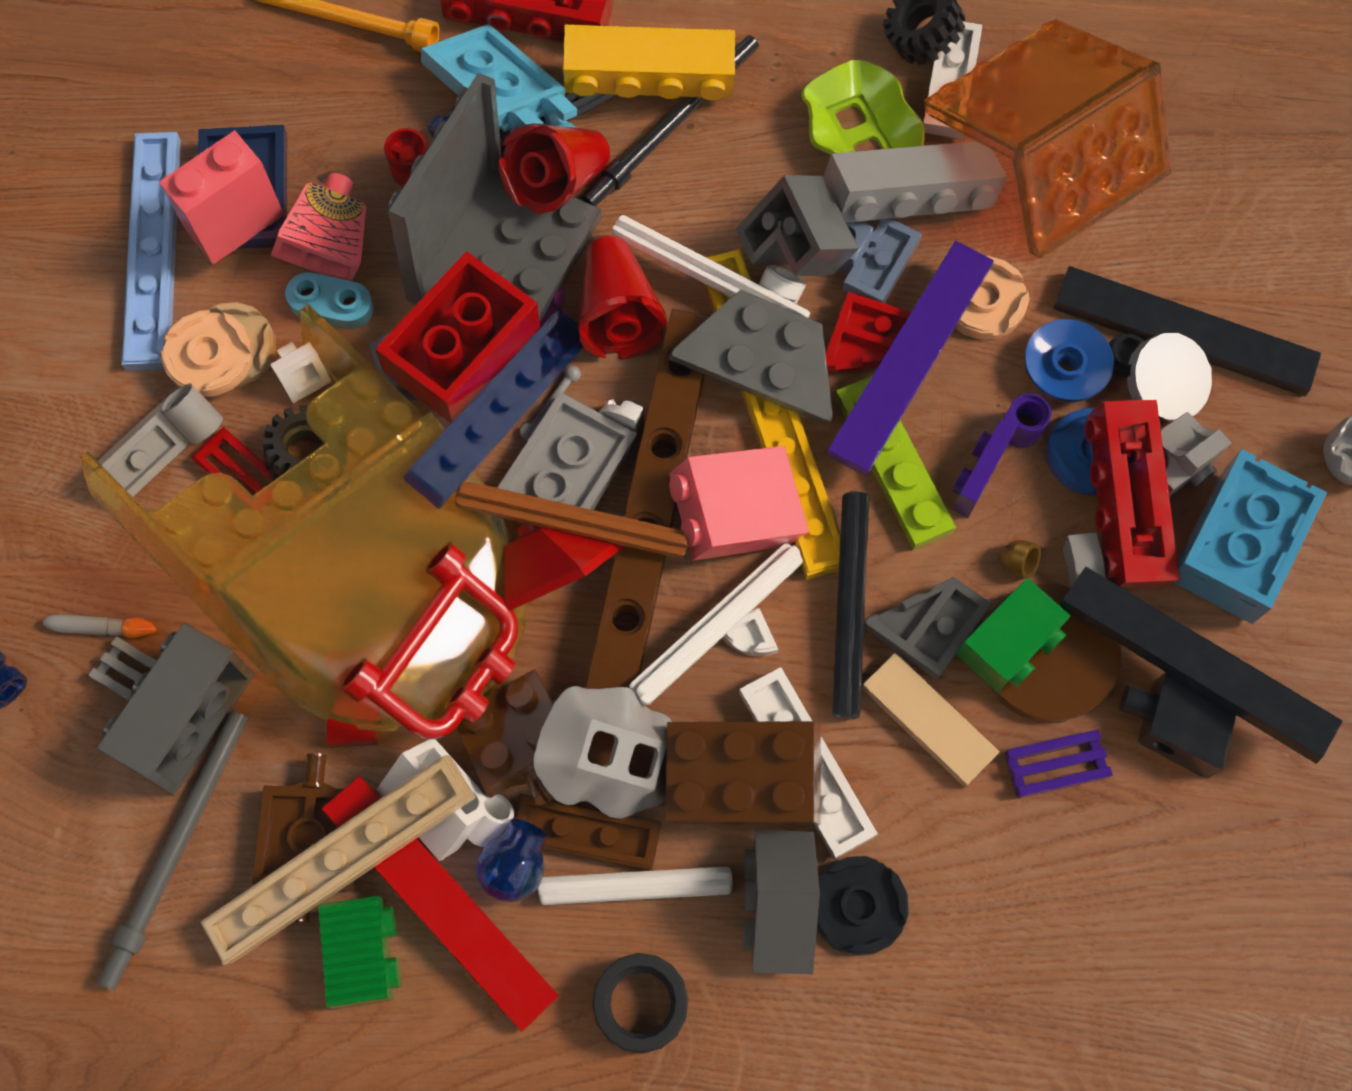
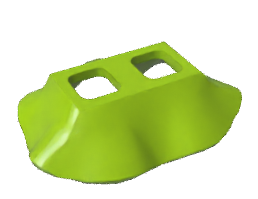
(877, 97)

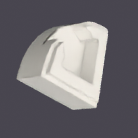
(627, 414)
(752, 636)

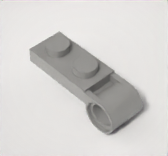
(160, 437)

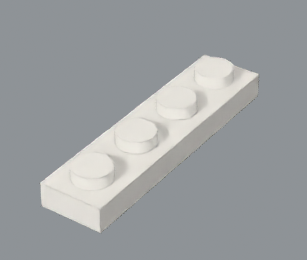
(842, 817)

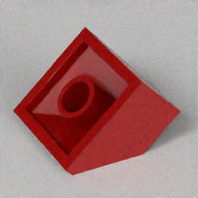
(548, 560)

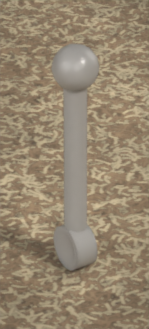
(571, 374)

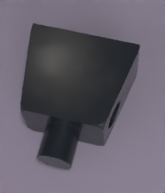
(1181, 724)

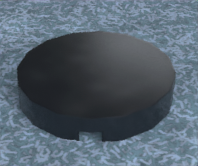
(861, 906)

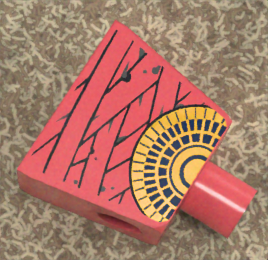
(324, 229)

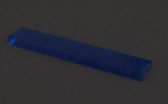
(495, 410)

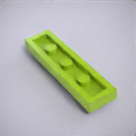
(904, 481)

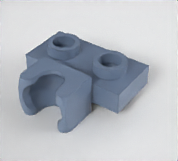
(880, 257)

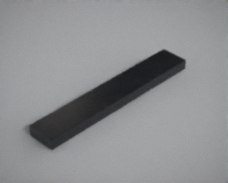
(1221, 340)
(1202, 665)

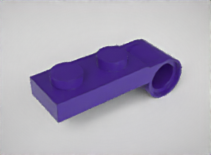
(992, 446)

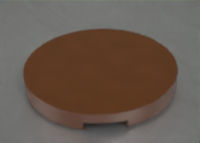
(1069, 678)

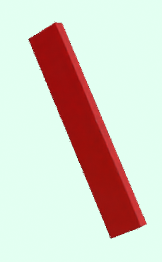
(454, 919)

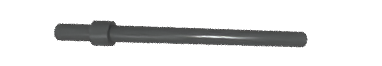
(130, 938)

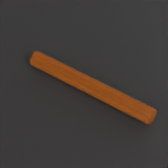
(571, 519)

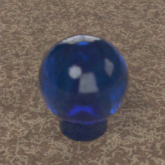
(512, 862)

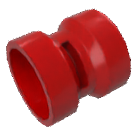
(401, 151)

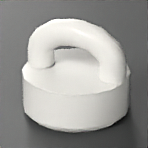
(783, 282)

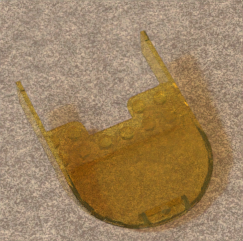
(331, 550)

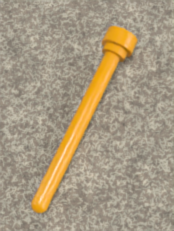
(415, 33)

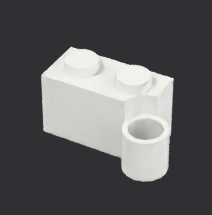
(476, 821)

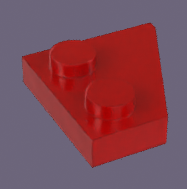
(863, 334)

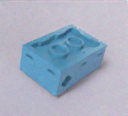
(1248, 536)

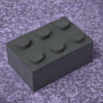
(176, 708)

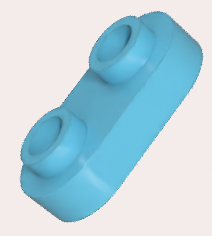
(328, 299)

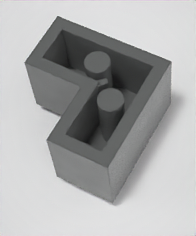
(798, 227)
(784, 902)

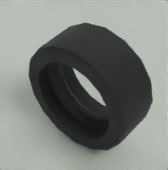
(603, 994)

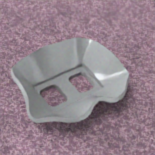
(566, 740)

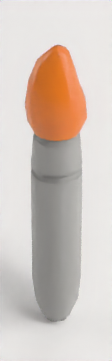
(94, 625)

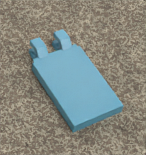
(521, 85)

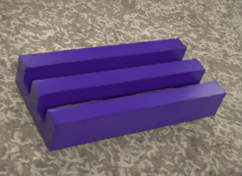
(1095, 754)

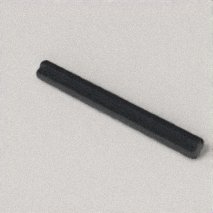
(851, 606)

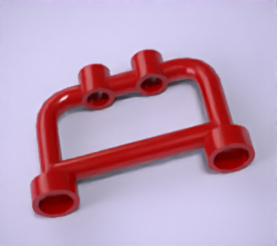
(493, 663)

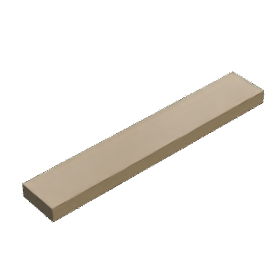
(337, 860)

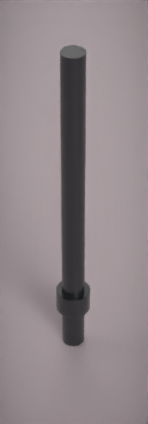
(618, 172)

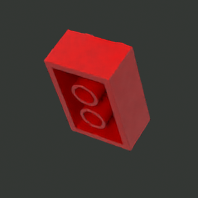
(458, 337)

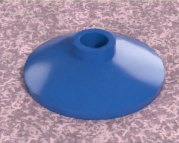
(1078, 346)

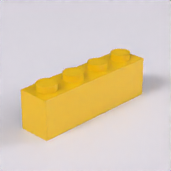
(649, 61)

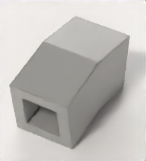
(1083, 551)

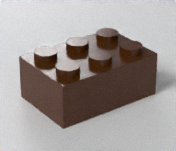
(744, 772)

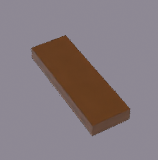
(592, 834)

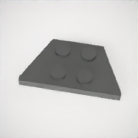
(763, 353)

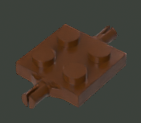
(507, 736)
(293, 821)

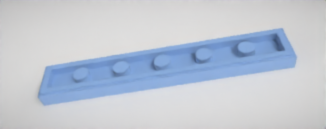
(150, 252)

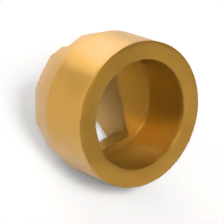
(1022, 558)

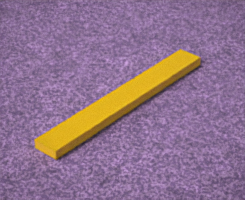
(782, 427)

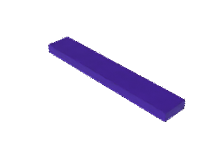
(910, 359)

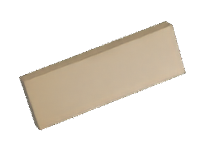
(930, 720)

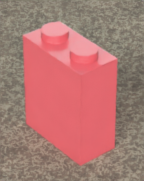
(223, 197)
(737, 502)

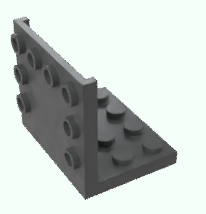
(461, 206)

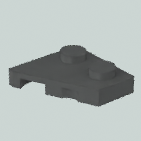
(931, 625)

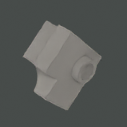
(1190, 452)

